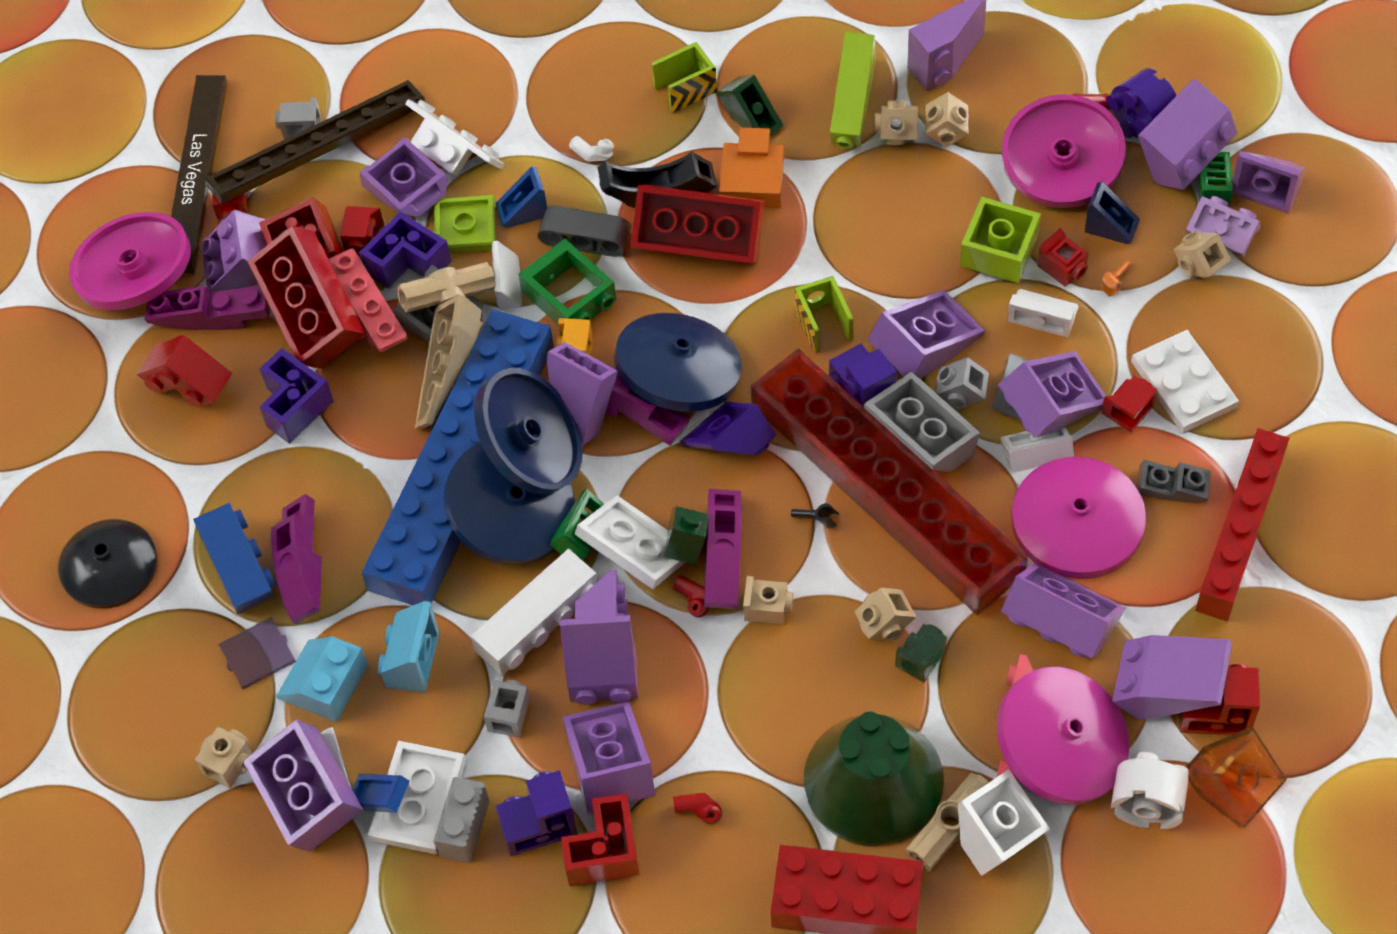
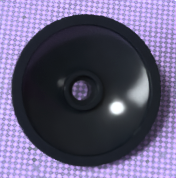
(113, 576)

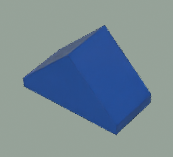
(523, 201)

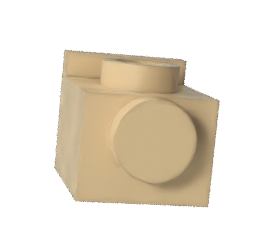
(766, 601)

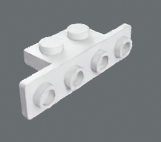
(445, 144)

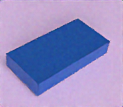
(380, 792)

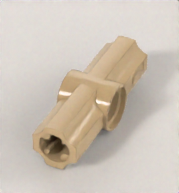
(444, 285)
(938, 837)

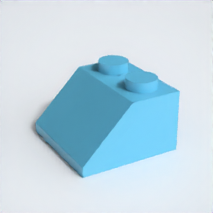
(410, 648)
(324, 677)

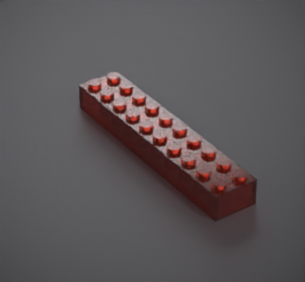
(889, 481)

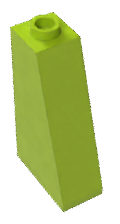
(853, 89)

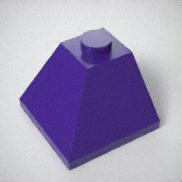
(733, 429)

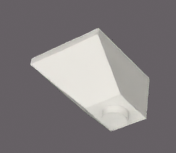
(998, 822)

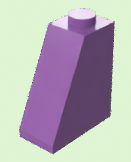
(583, 385)

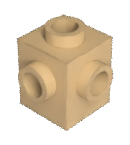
(947, 119)
(897, 134)
(1201, 254)
(885, 614)
(223, 756)

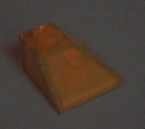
(1236, 776)

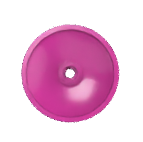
(1062, 149)
(130, 261)
(1078, 517)
(1062, 735)

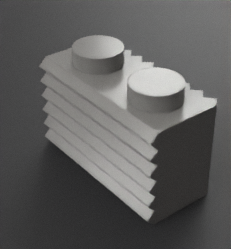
(461, 820)

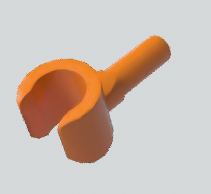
(1110, 283)

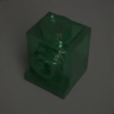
(921, 652)

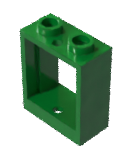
(551, 266)

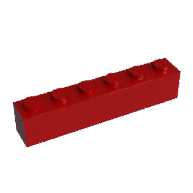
(1242, 525)

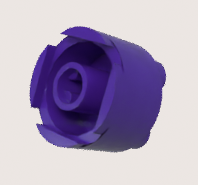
(1139, 101)

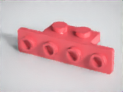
(367, 301)

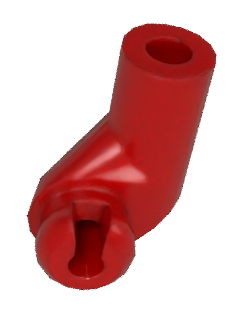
(694, 595)
(700, 804)

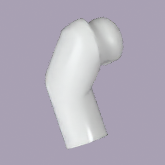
(589, 153)

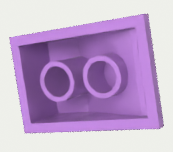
(945, 42)
(924, 333)
(1052, 392)
(599, 659)
(1171, 675)
(609, 753)

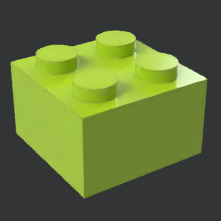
(1000, 239)

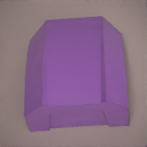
(405, 179)

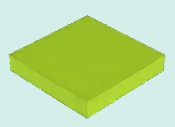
(466, 222)

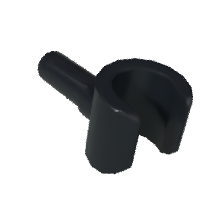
(820, 514)

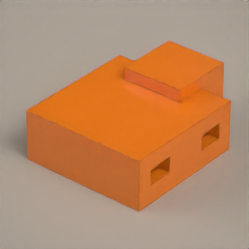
(753, 167)

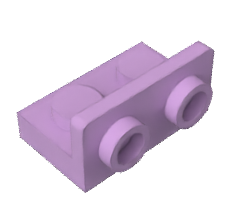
(1233, 227)

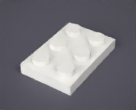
(1185, 381)
(629, 541)
(423, 802)

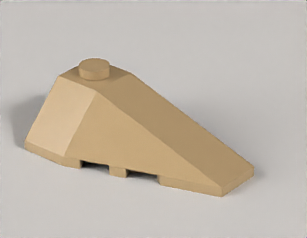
(451, 340)

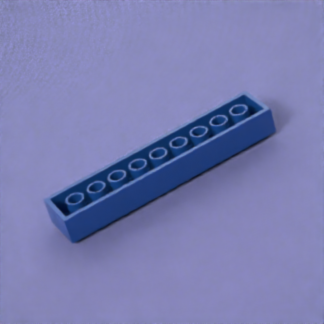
(417, 537)

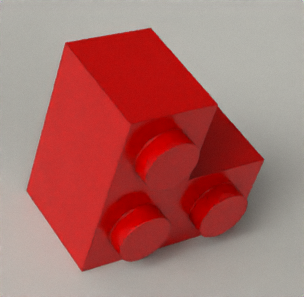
(308, 215)
(186, 368)
(1238, 706)
(609, 850)

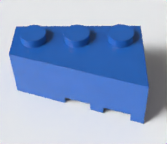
(235, 557)

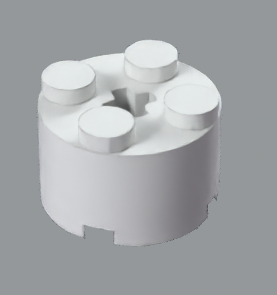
(1150, 791)

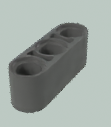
(584, 230)

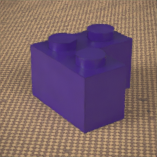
(403, 246)
(862, 373)
(296, 397)
(538, 817)

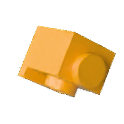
(576, 333)

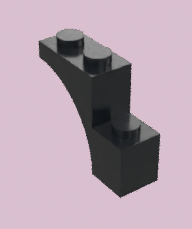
(686, 173)

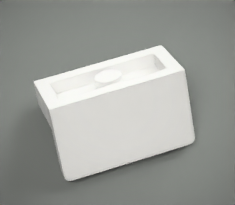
(1042, 312)

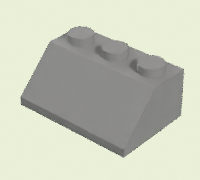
(925, 423)

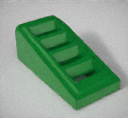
(1224, 192)
(565, 535)

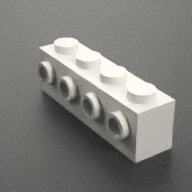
(533, 613)

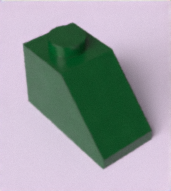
(749, 104)
(685, 535)

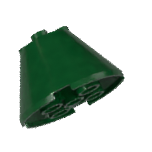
(873, 780)

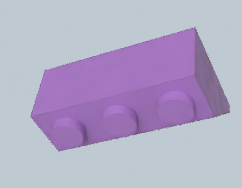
(1186, 136)
(1062, 610)

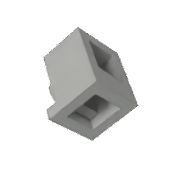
(297, 117)
(504, 720)

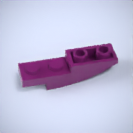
(206, 310)
(659, 421)
(723, 549)
(294, 561)

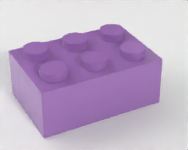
(303, 786)

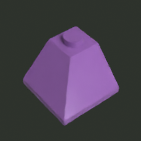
(1267, 180)

